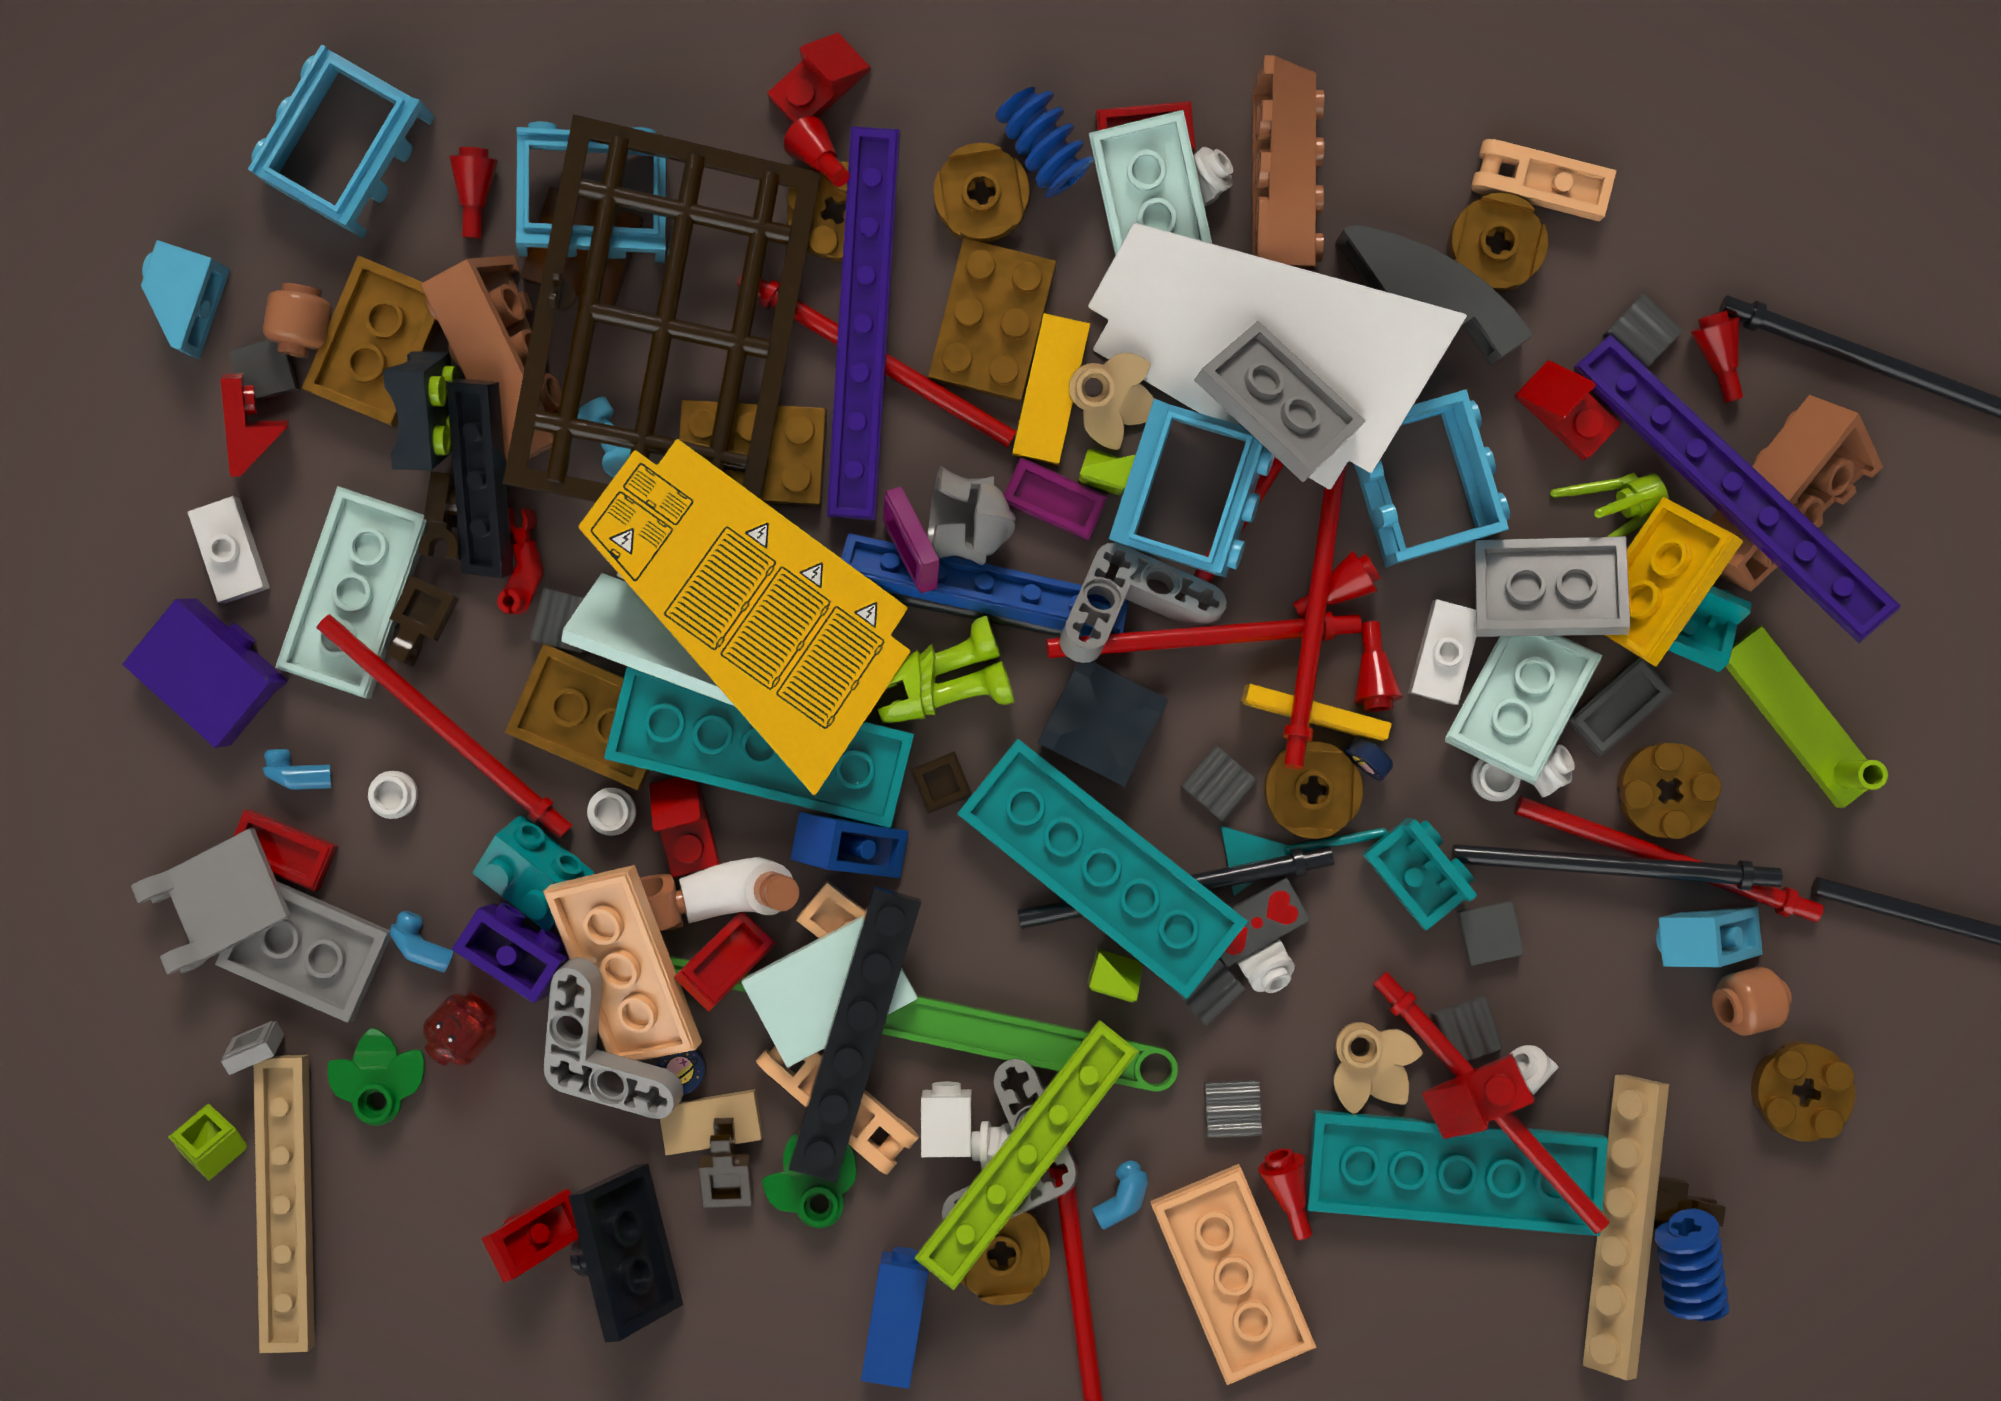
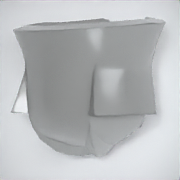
(968, 517)

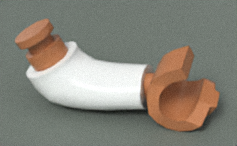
(721, 890)

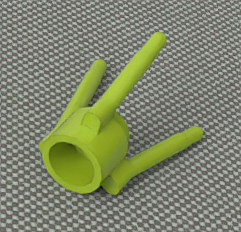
(1635, 499)

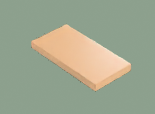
(614, 927)
(1233, 1274)

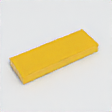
(1047, 395)
(1321, 714)

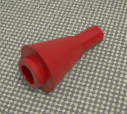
(811, 145)
(473, 179)
(1720, 346)
(1348, 580)
(1376, 681)
(1286, 1179)

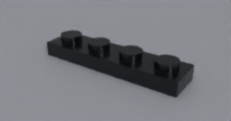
(479, 477)

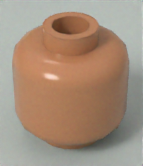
(296, 319)
(1752, 1001)

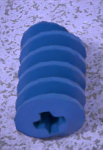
(1043, 140)
(1692, 1266)

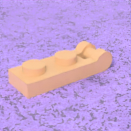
(1545, 179)

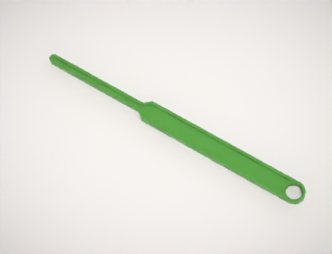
(998, 1035)

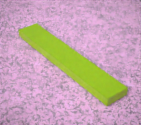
(1026, 1155)

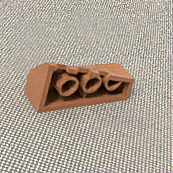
(1286, 164)
(490, 333)
(1812, 466)

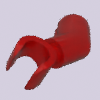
(528, 571)

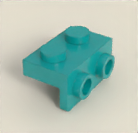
(1712, 629)
(523, 864)
(1420, 872)

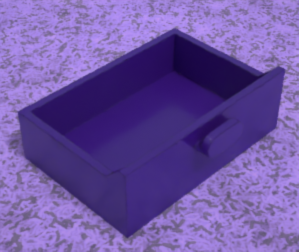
(204, 671)

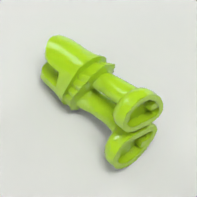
(920, 674)

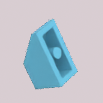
(183, 294)
(1709, 937)

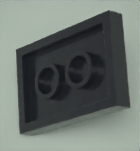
(624, 1252)

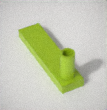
(1802, 719)

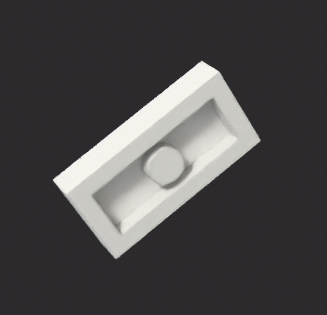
(228, 549)
(1444, 652)

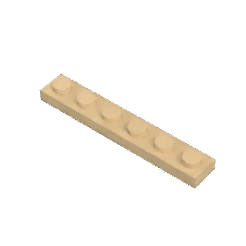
(284, 1204)
(1626, 1242)

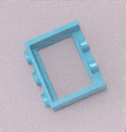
(296, 113)
(547, 136)
(1476, 473)
(1239, 507)

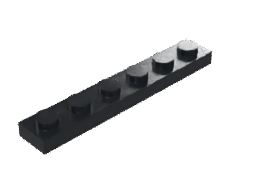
(854, 1033)

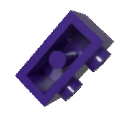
(512, 950)

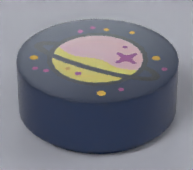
(1369, 758)
(687, 1066)

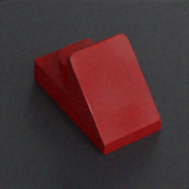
(820, 79)
(1567, 409)
(245, 438)
(684, 825)
(1477, 1097)
(532, 1236)

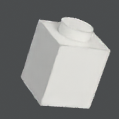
(946, 1120)

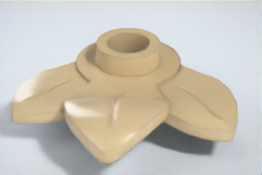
(1120, 397)
(1377, 1069)

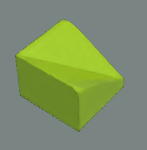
(1106, 471)
(1115, 975)
(208, 1141)

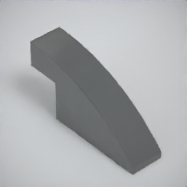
(1426, 275)

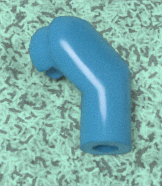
(299, 777)
(413, 945)
(1128, 1197)

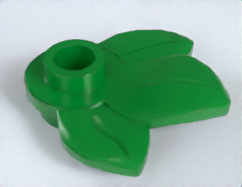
(376, 1069)
(794, 1191)

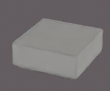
(252, 1047)

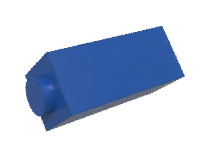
(895, 1319)

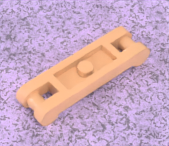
(869, 1116)

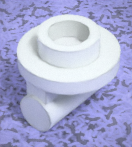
(1213, 173)
(1556, 771)
(1268, 968)
(1534, 1066)
(987, 1141)

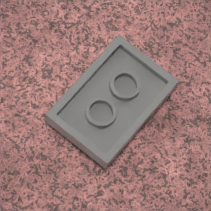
(1279, 400)
(1552, 587)
(313, 956)

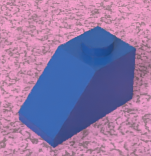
(849, 845)

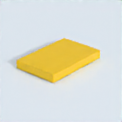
(1670, 574)

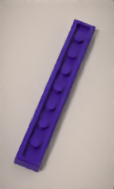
(863, 323)
(1738, 490)

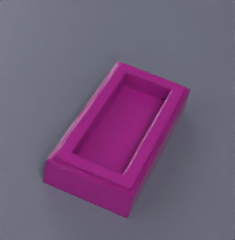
(1054, 499)
(910, 540)

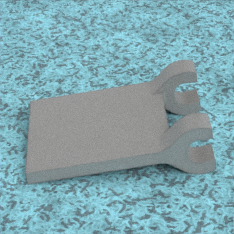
(219, 899)

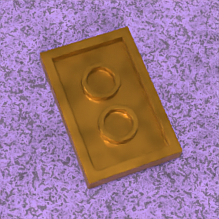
(992, 320)
(372, 328)
(795, 449)
(571, 712)

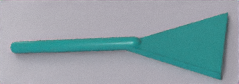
(1247, 848)

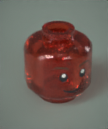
(460, 1029)

